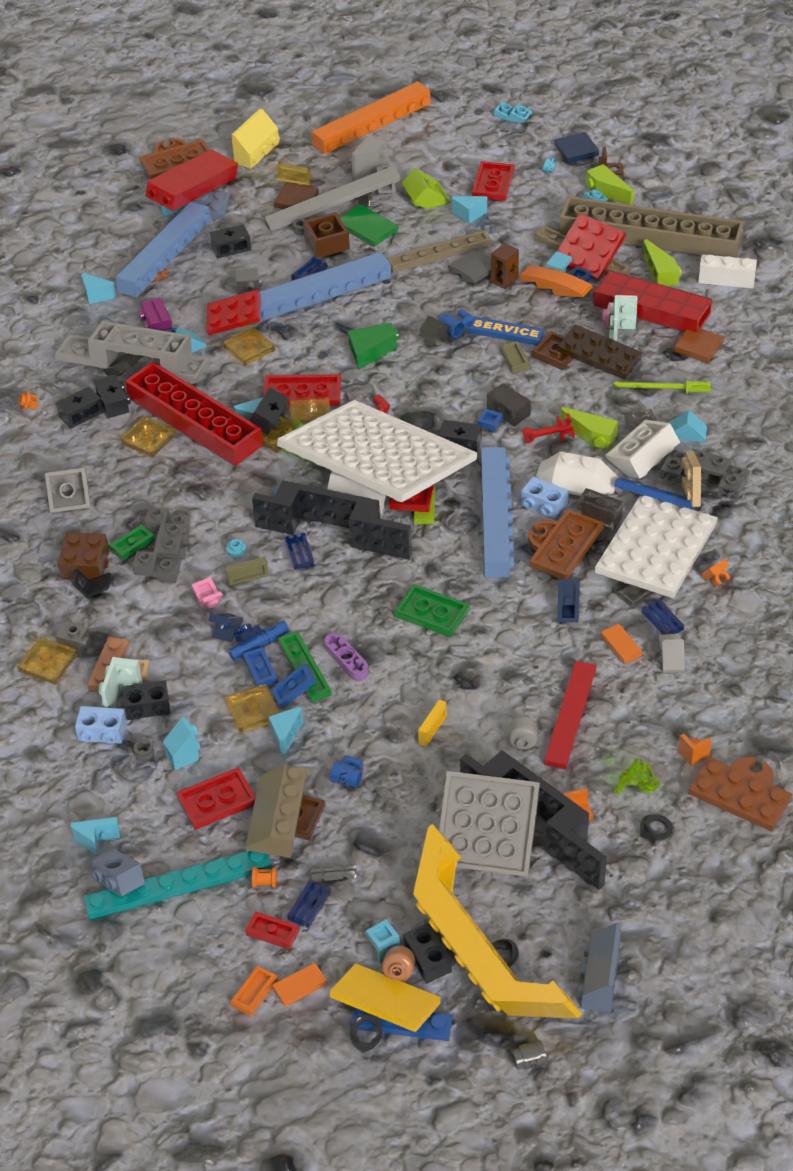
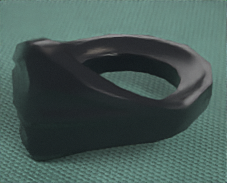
(646, 831)
(508, 944)
(365, 1047)

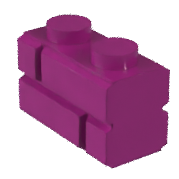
(155, 315)

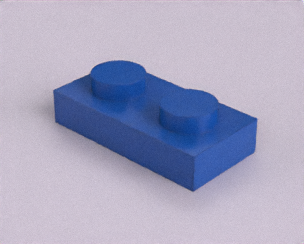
(260, 667)
(293, 685)

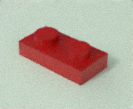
(272, 930)

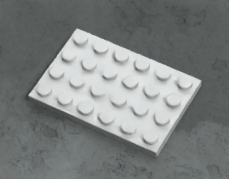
(656, 545)

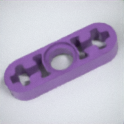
(346, 664)

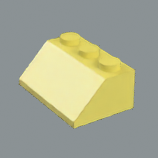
(254, 139)

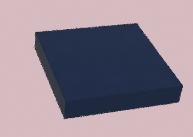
(576, 147)

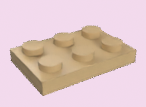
(692, 481)

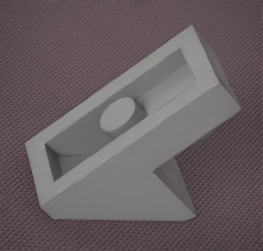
(671, 653)

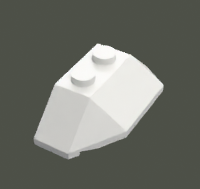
(577, 473)

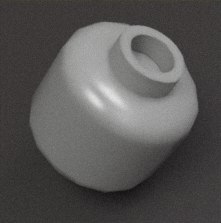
(523, 733)

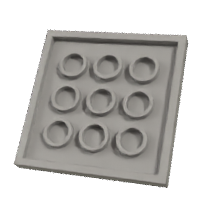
(490, 821)

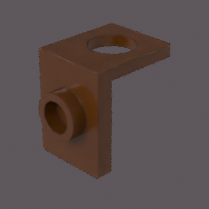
(603, 160)

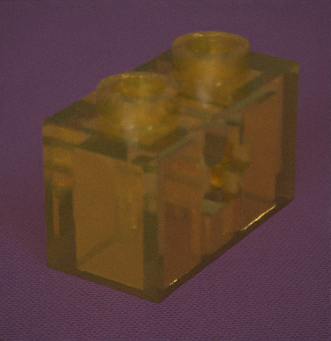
(309, 408)

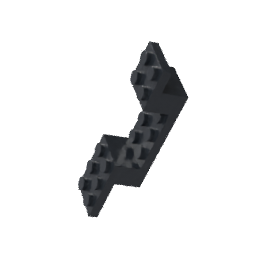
(354, 512)
(565, 823)

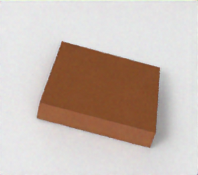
(699, 345)

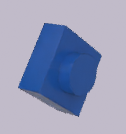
(490, 420)

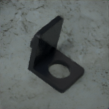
(93, 586)

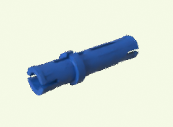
(267, 636)

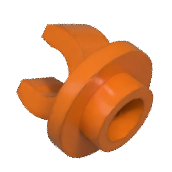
(28, 400)

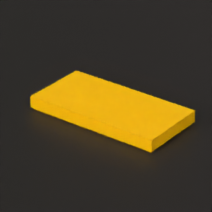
(385, 997)

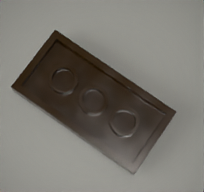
(599, 351)

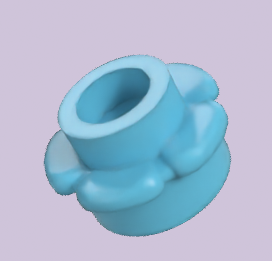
(549, 165)
(236, 548)

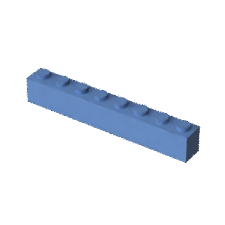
(162, 249)
(324, 285)
(495, 512)

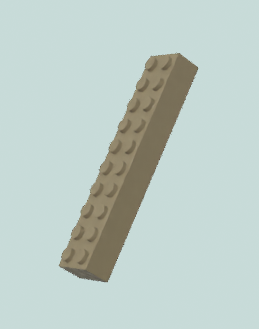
(663, 228)

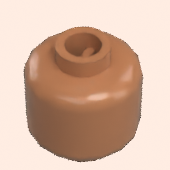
(398, 963)

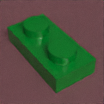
(131, 542)

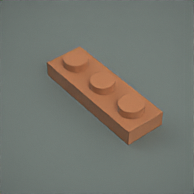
(113, 648)

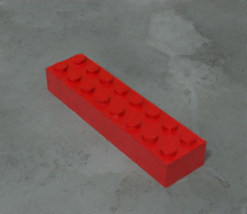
(194, 413)

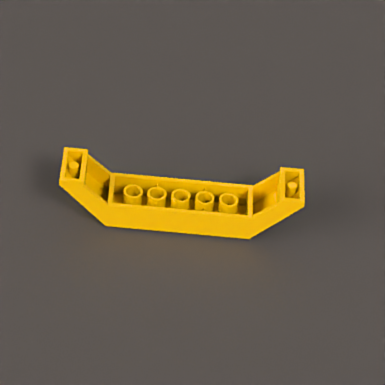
(471, 946)

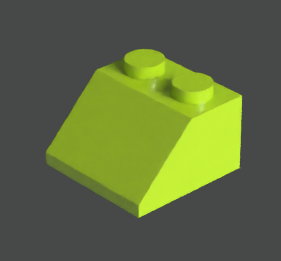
(424, 190)

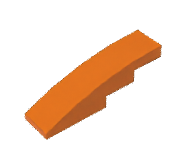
(560, 282)

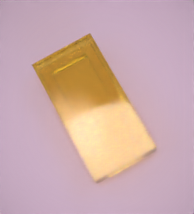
(294, 173)

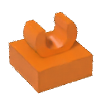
(716, 571)

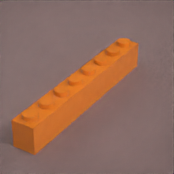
(370, 118)

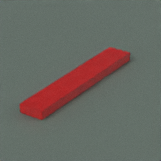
(570, 715)

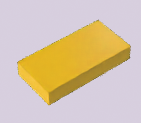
(432, 723)

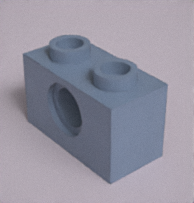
(117, 872)

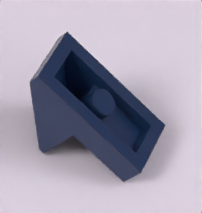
(568, 600)
(225, 625)

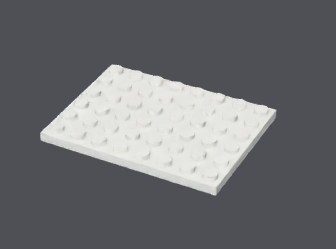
(377, 450)

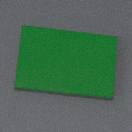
(368, 225)
(432, 610)

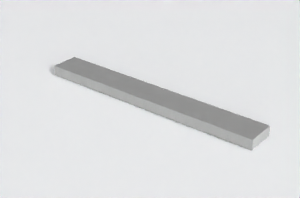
(333, 198)

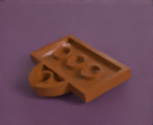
(171, 156)
(562, 543)
(742, 791)

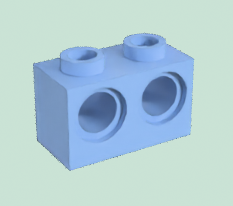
(544, 497)
(101, 724)

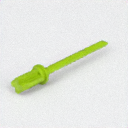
(690, 386)

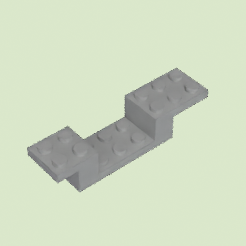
(113, 338)

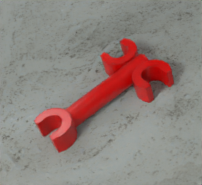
(562, 427)

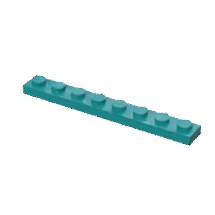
(177, 883)

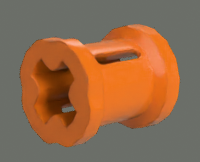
(264, 877)

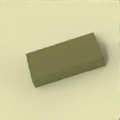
(515, 357)
(247, 571)

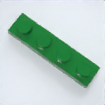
(298, 654)

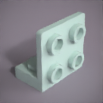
(624, 315)
(118, 674)

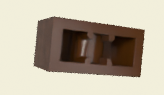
(504, 266)

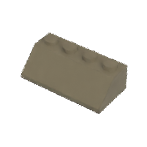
(276, 811)

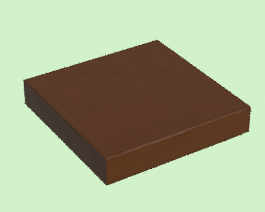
(293, 194)
(547, 351)
(309, 816)

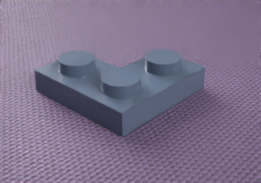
(217, 203)

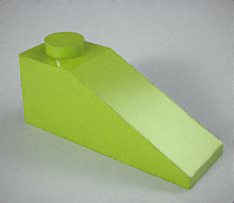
(609, 184)
(661, 265)
(592, 428)

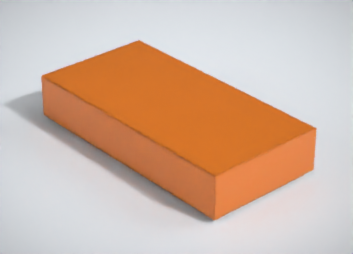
(621, 643)
(299, 984)
(253, 990)

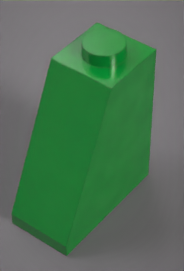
(372, 343)

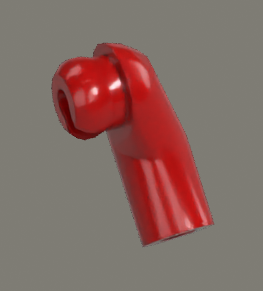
(382, 404)

